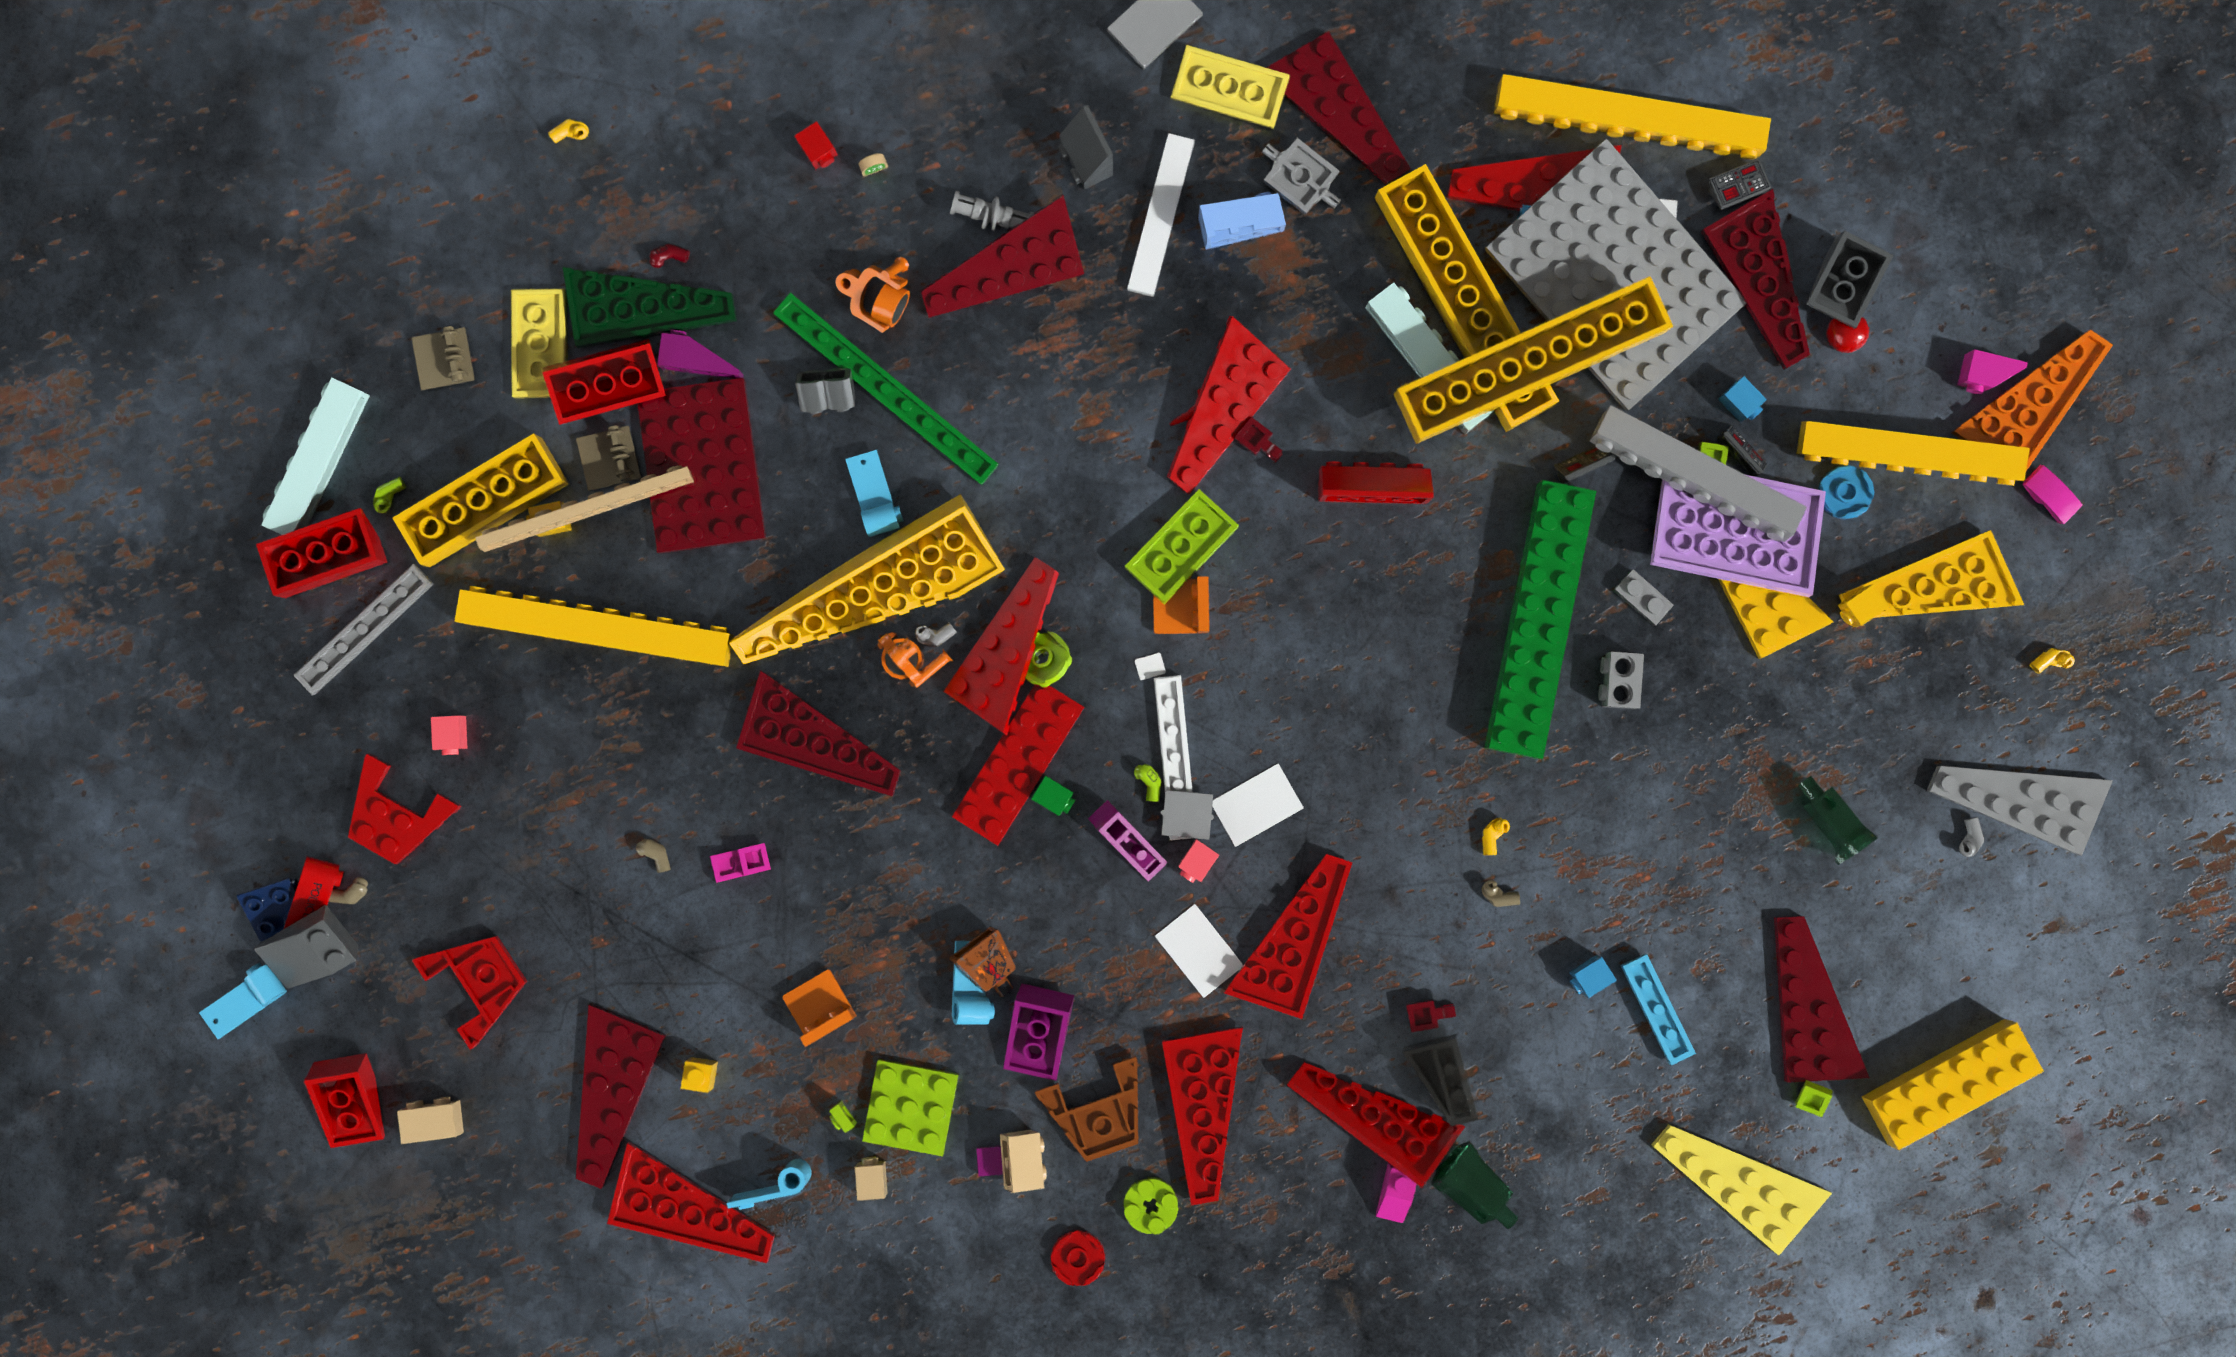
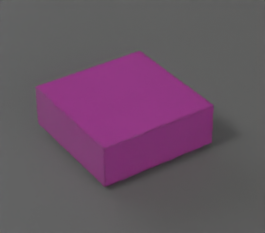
(989, 1160)

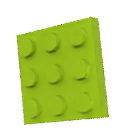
(910, 1107)

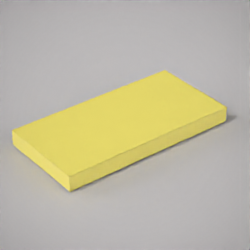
(1230, 86)
(537, 338)

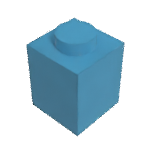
(1743, 400)
(1591, 976)

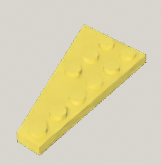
(1755, 1194)

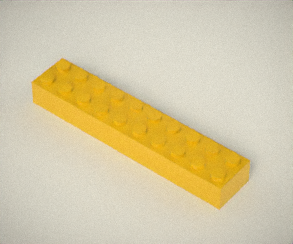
(1454, 278)
(1533, 360)

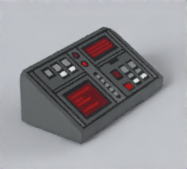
(1739, 184)
(1742, 451)
(1582, 464)

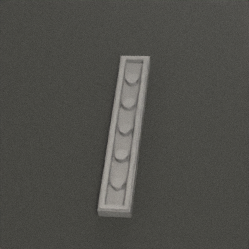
(363, 629)

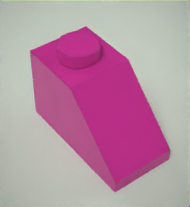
(1986, 370)
(1395, 1195)

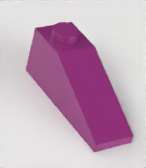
(686, 355)
(1127, 840)

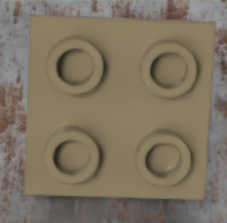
(443, 358)
(608, 457)

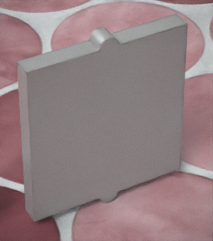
(1187, 814)

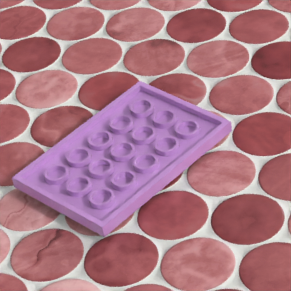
(1708, 543)

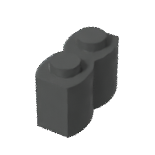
(825, 390)

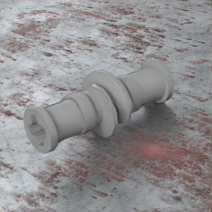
(988, 212)

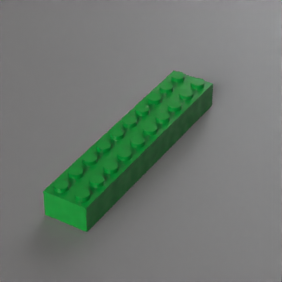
(1540, 619)

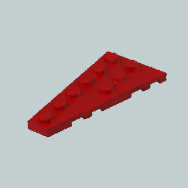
(1386, 1125)

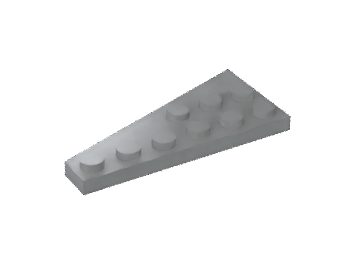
(2043, 806)

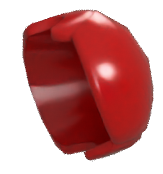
(1845, 338)

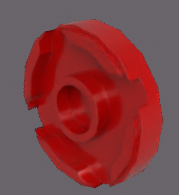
(1077, 1258)

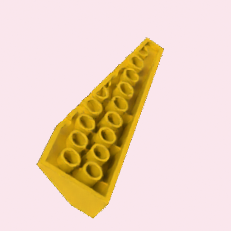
(914, 567)

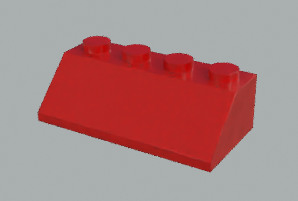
(603, 381)
(1375, 484)
(321, 553)

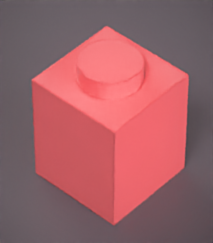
(449, 734)
(1197, 861)

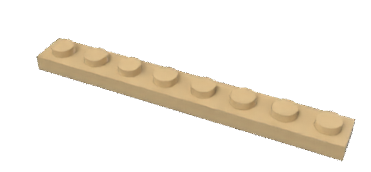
(574, 511)

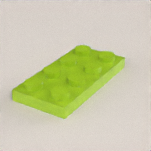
(1181, 546)

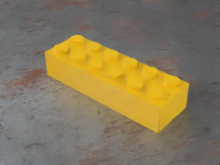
(480, 500)
(1952, 1084)

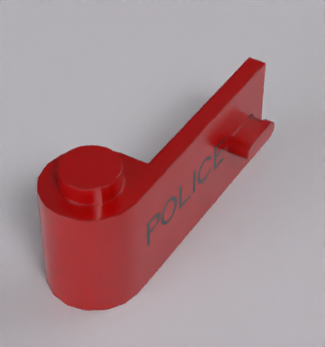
(313, 888)

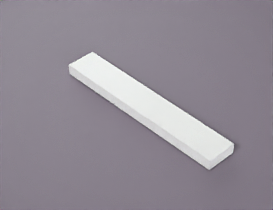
(1160, 215)
(1173, 735)

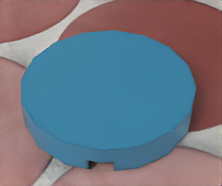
(1847, 491)

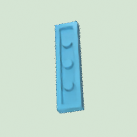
(1658, 1009)

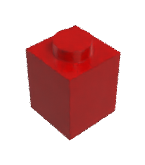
(816, 146)

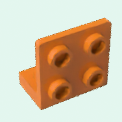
(1185, 611)
(819, 1007)

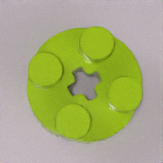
(1057, 663)
(1154, 1221)

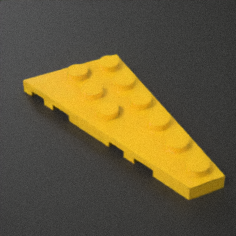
(1951, 580)
(1773, 617)

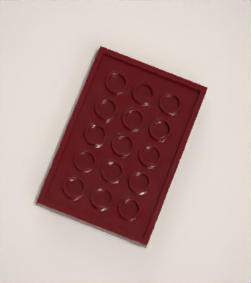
(712, 436)

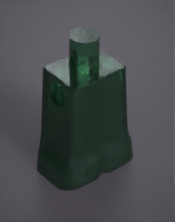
(1836, 820)
(1474, 1186)

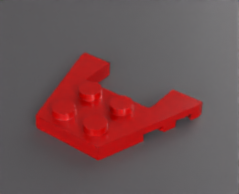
(388, 825)
(487, 976)

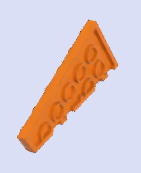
(2039, 401)

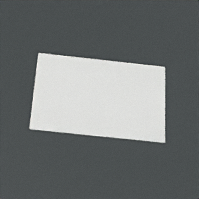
(1256, 805)
(1199, 950)

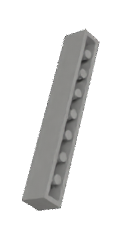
(1697, 474)

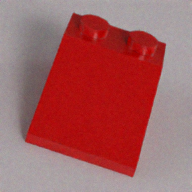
(346, 1100)

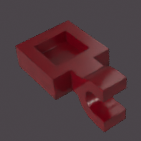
(1256, 438)
(1424, 1014)

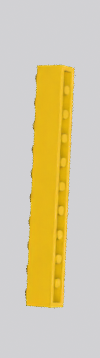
(1632, 116)
(593, 627)

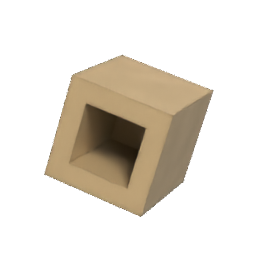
(871, 1179)

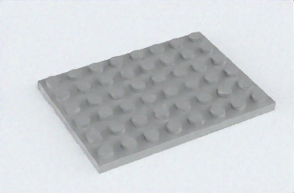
(1600, 235)

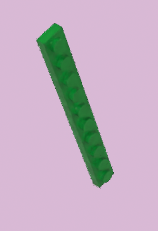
(886, 389)

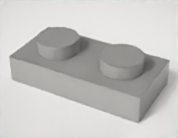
(1643, 597)

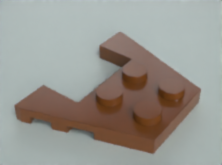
(1102, 1124)

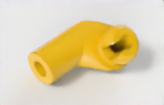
(570, 129)
(2052, 657)
(1492, 833)

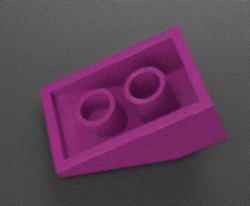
(1038, 1031)

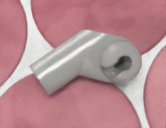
(934, 637)
(1973, 839)

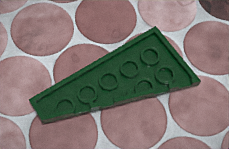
(628, 308)

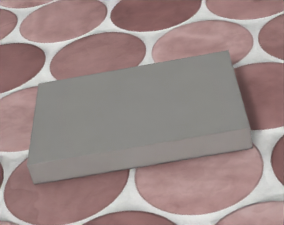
(1152, 27)

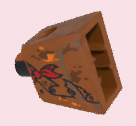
(986, 962)

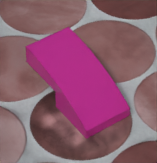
(2052, 493)
(740, 862)

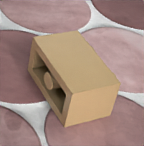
(430, 1121)
(1022, 1161)

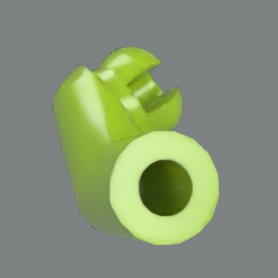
(385, 493)

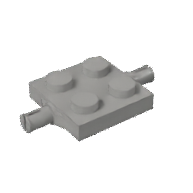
(1301, 176)

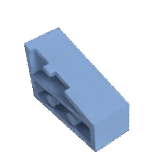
(1241, 219)

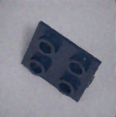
(268, 906)

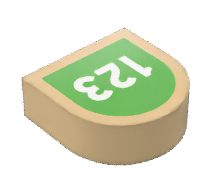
(872, 164)

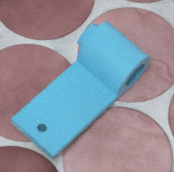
(873, 494)
(244, 1001)
(968, 1001)
(790, 1182)

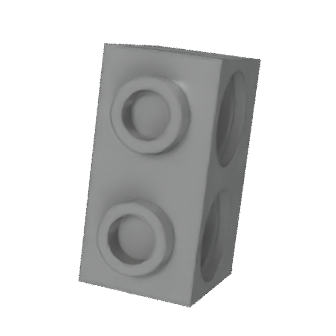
(1629, 681)

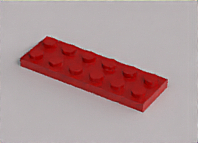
(1018, 762)

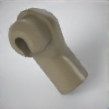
(655, 851)
(351, 894)
(1498, 897)

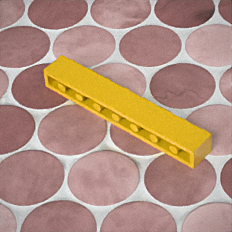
(1912, 451)

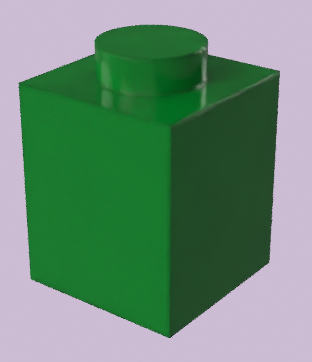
(1054, 796)

